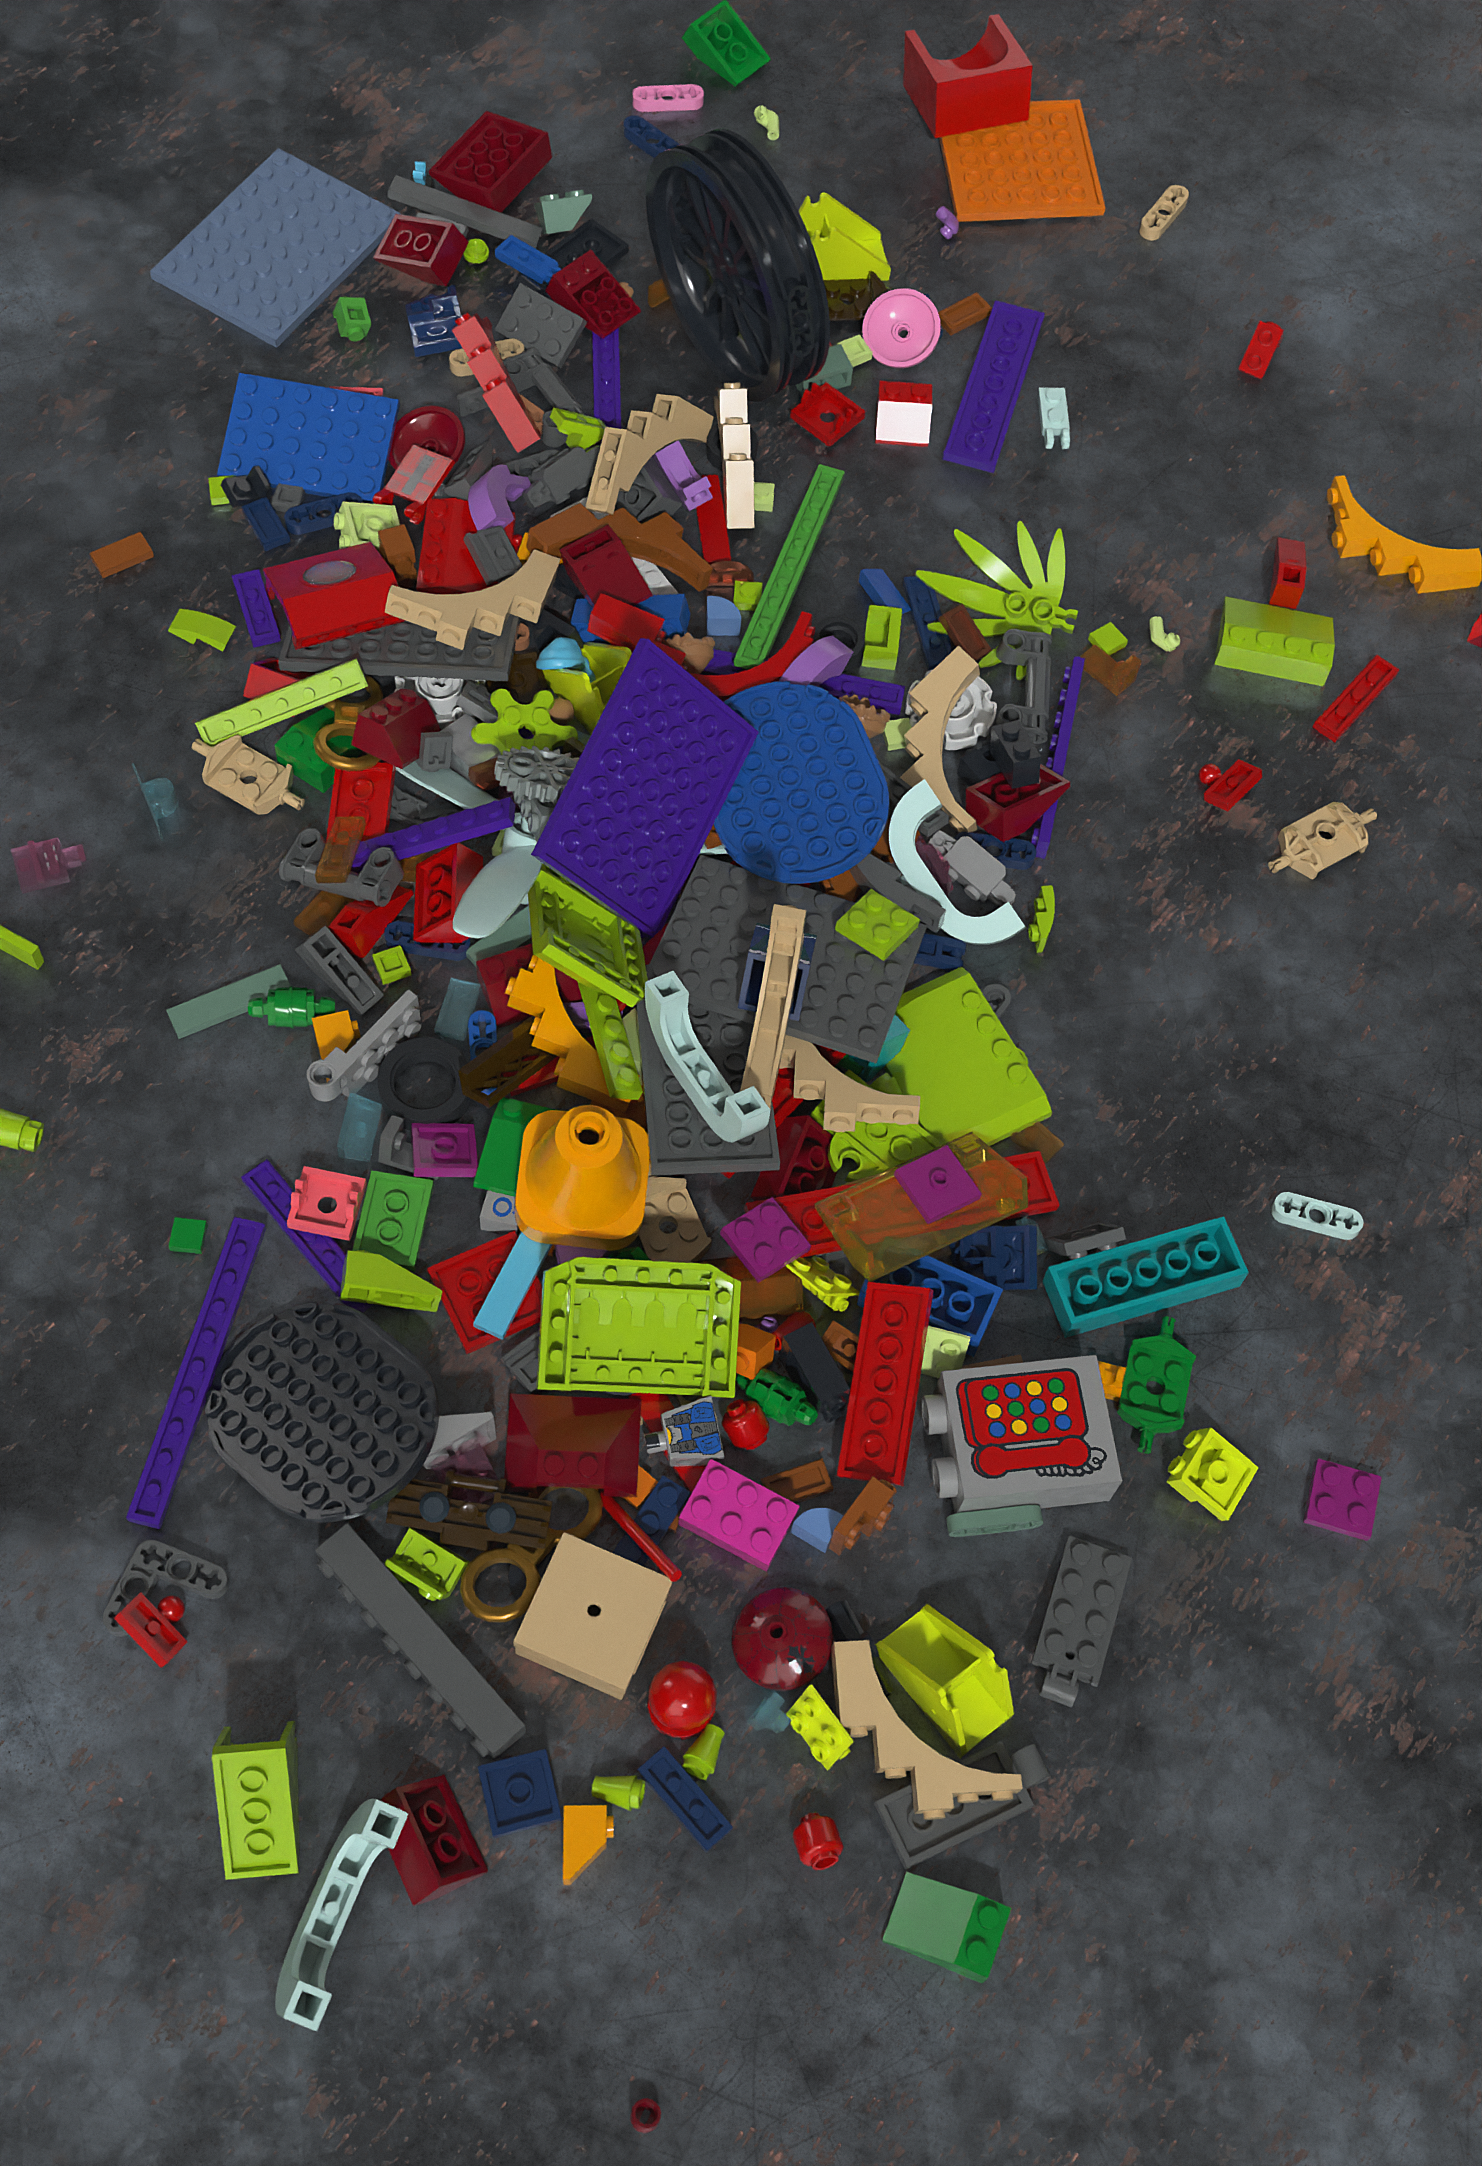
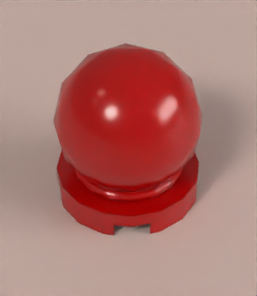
(681, 1700)

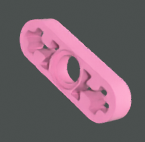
(644, 98)

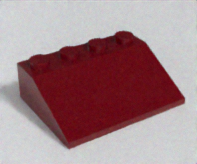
(493, 161)

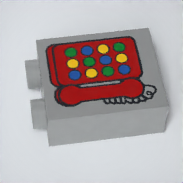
(1022, 1435)

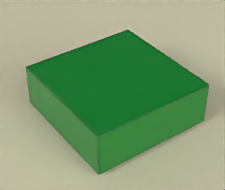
(188, 1235)

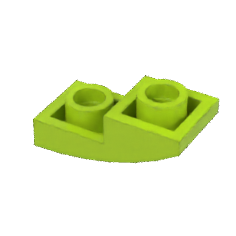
(208, 628)
(1043, 919)

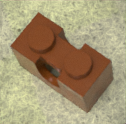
(399, 554)

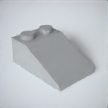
(457, 1434)

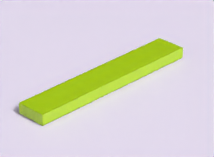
(283, 703)

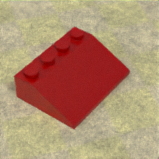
(444, 557)

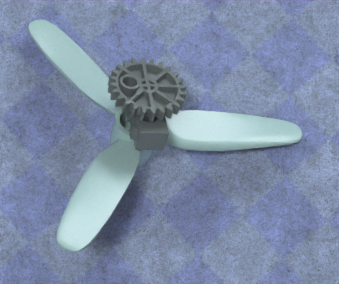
(504, 883)

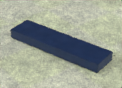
(926, 610)

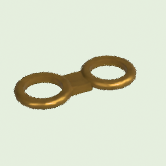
(344, 724)
(526, 1559)

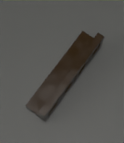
(501, 1058)

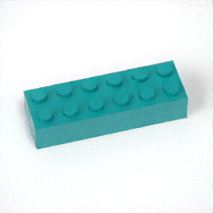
(1144, 1276)

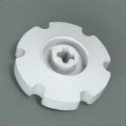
(440, 695)
(971, 716)

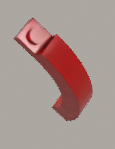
(769, 671)

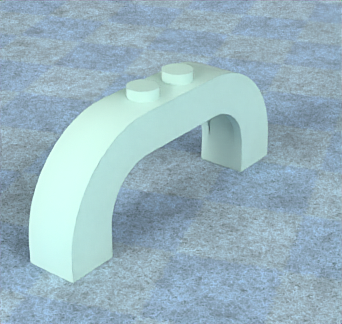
(904, 823)
(726, 1113)
(302, 1977)

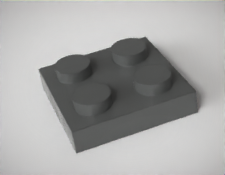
(1078, 1241)

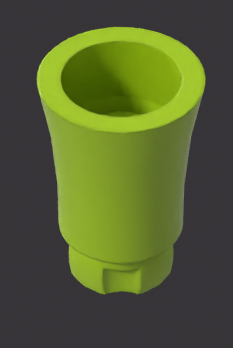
(20, 1131)

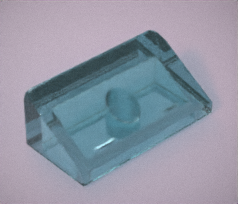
(359, 1128)

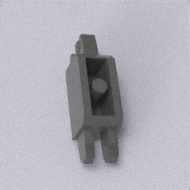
(560, 475)

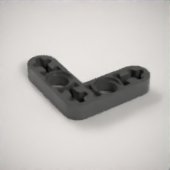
(152, 1572)

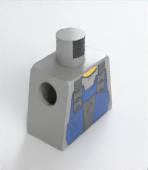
(688, 1435)

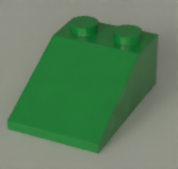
(725, 44)
(298, 750)
(503, 1146)
(947, 1926)

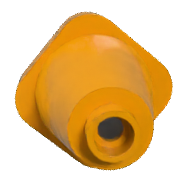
(582, 1179)

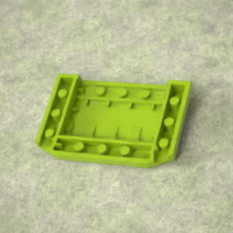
(585, 939)
(963, 1064)
(638, 1327)

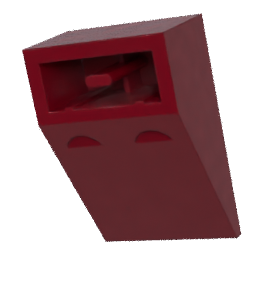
(592, 294)
(604, 566)

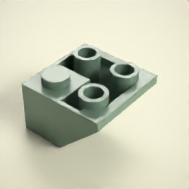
(561, 214)

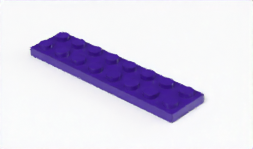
(994, 387)

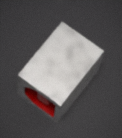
(464, 749)

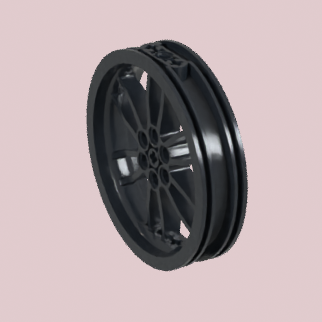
(738, 263)

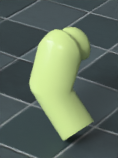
(769, 120)
(1160, 638)

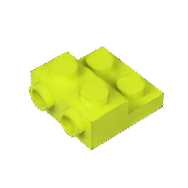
(1211, 1472)

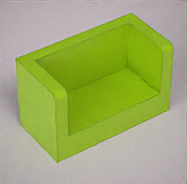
(882, 637)

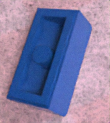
(881, 589)

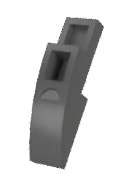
(885, 879)

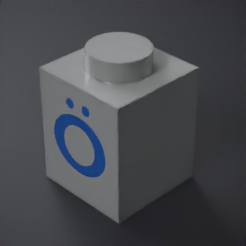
(498, 1214)

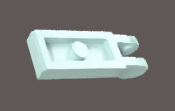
(1053, 416)

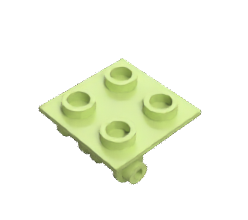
(943, 1351)

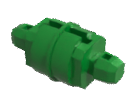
(291, 1006)
(778, 1397)

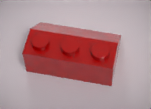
(438, 890)

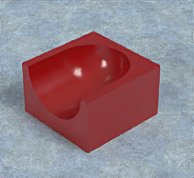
(971, 91)

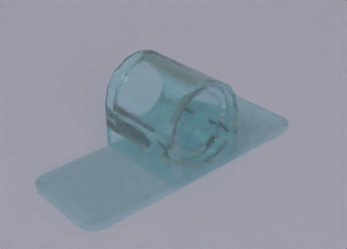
(157, 806)

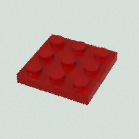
(466, 1284)

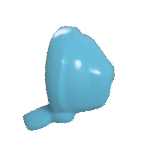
(564, 654)

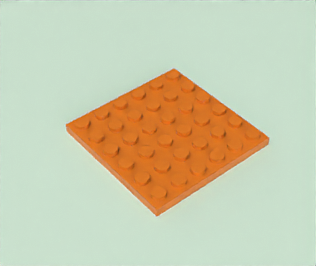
(1025, 167)

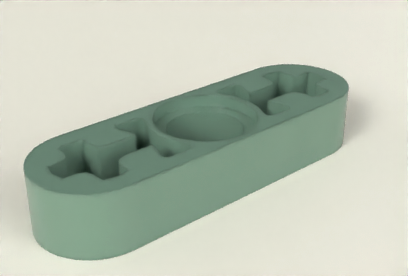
(994, 1520)

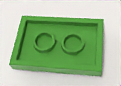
(394, 1217)

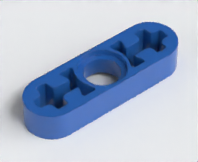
(474, 1035)

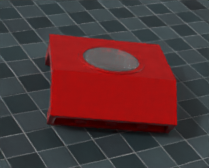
(333, 594)

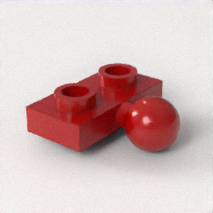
(1231, 786)
(153, 1627)

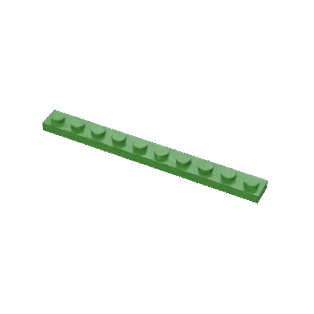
(789, 568)

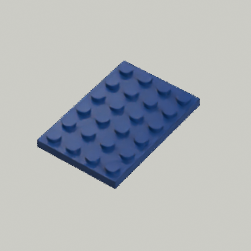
(309, 436)

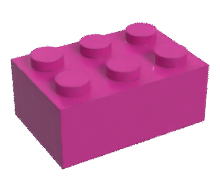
(738, 1515)

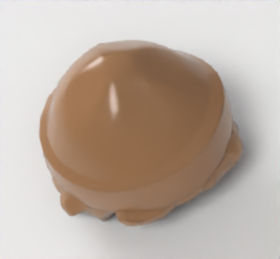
(698, 651)
(873, 720)

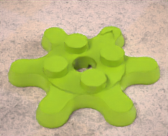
(514, 716)

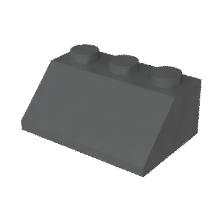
(649, 494)

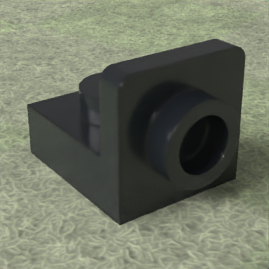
(247, 488)

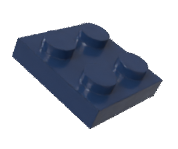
(519, 1793)

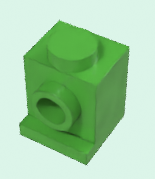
(352, 323)

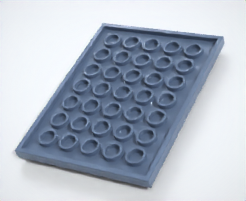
(275, 247)

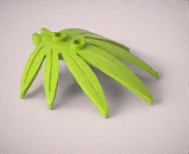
(1025, 608)

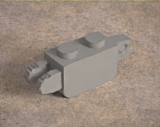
(974, 869)

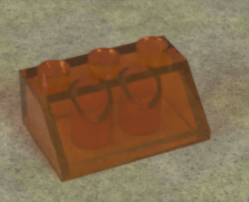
(776, 1294)

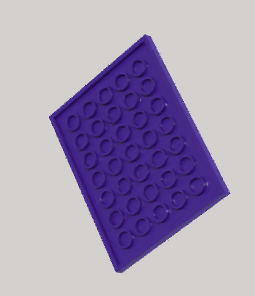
(646, 790)

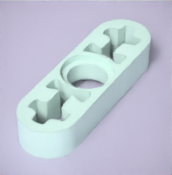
(1328, 1209)

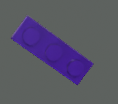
(256, 608)

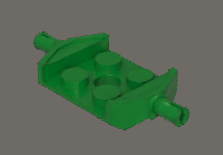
(1161, 1361)

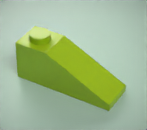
(380, 1281)

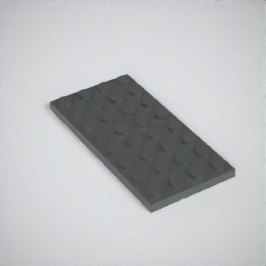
(410, 652)
(676, 1130)

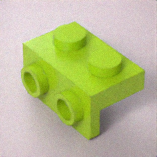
(426, 1565)

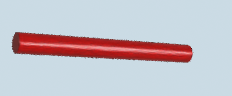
(641, 1538)

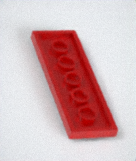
(885, 1383)

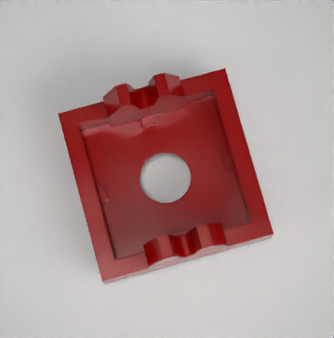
(827, 400)

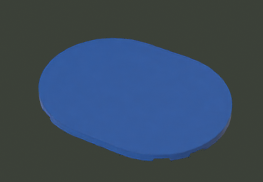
(808, 789)

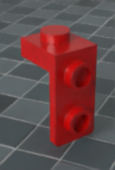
(1261, 349)

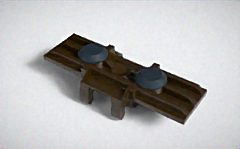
(467, 1523)

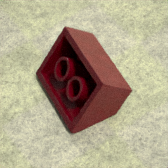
(394, 727)
(495, 974)
(802, 1161)
(435, 1843)

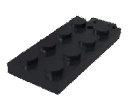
(587, 237)

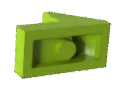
(580, 428)

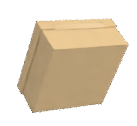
(592, 1616)

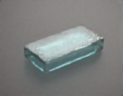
(457, 1009)

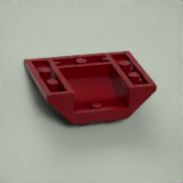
(573, 1443)

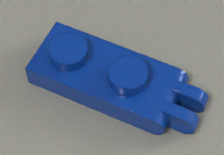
(527, 259)

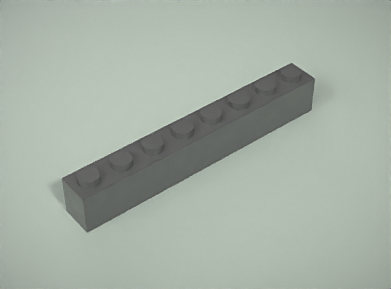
(420, 1642)

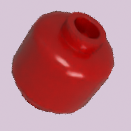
(745, 1424)
(817, 1841)

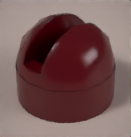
(637, 2111)

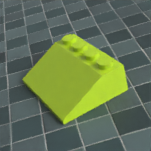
(1275, 641)

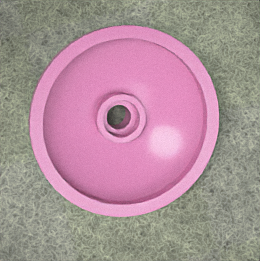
(897, 312)

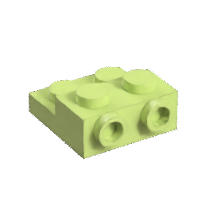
(362, 521)

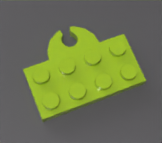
(874, 1145)

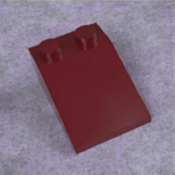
(422, 248)
(1013, 811)

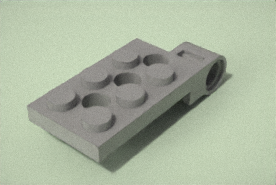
(362, 1062)

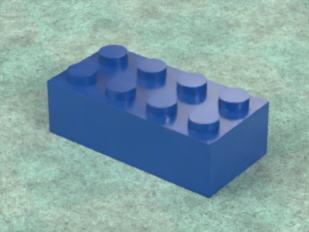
(959, 1299)

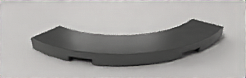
(412, 811)

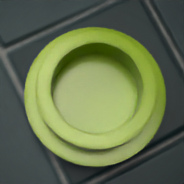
(476, 251)

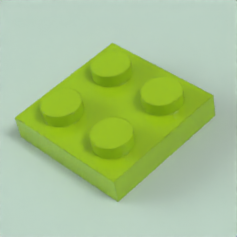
(877, 924)

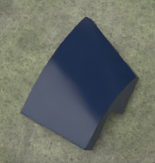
(432, 323)
(999, 1256)

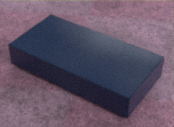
(265, 524)

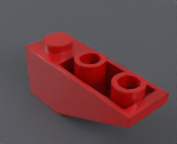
(1288, 573)
(363, 922)

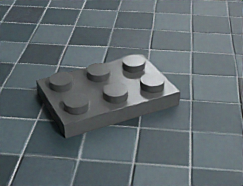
(541, 325)

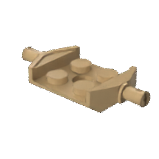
(233, 761)
(1309, 852)
(670, 1201)

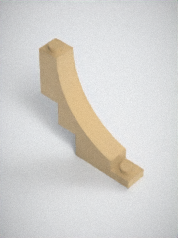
(627, 450)

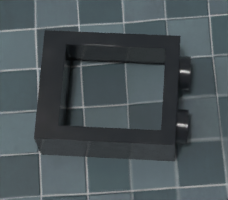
(816, 1372)

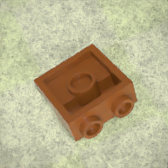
(867, 1513)

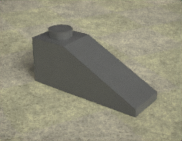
(472, 467)
(339, 970)

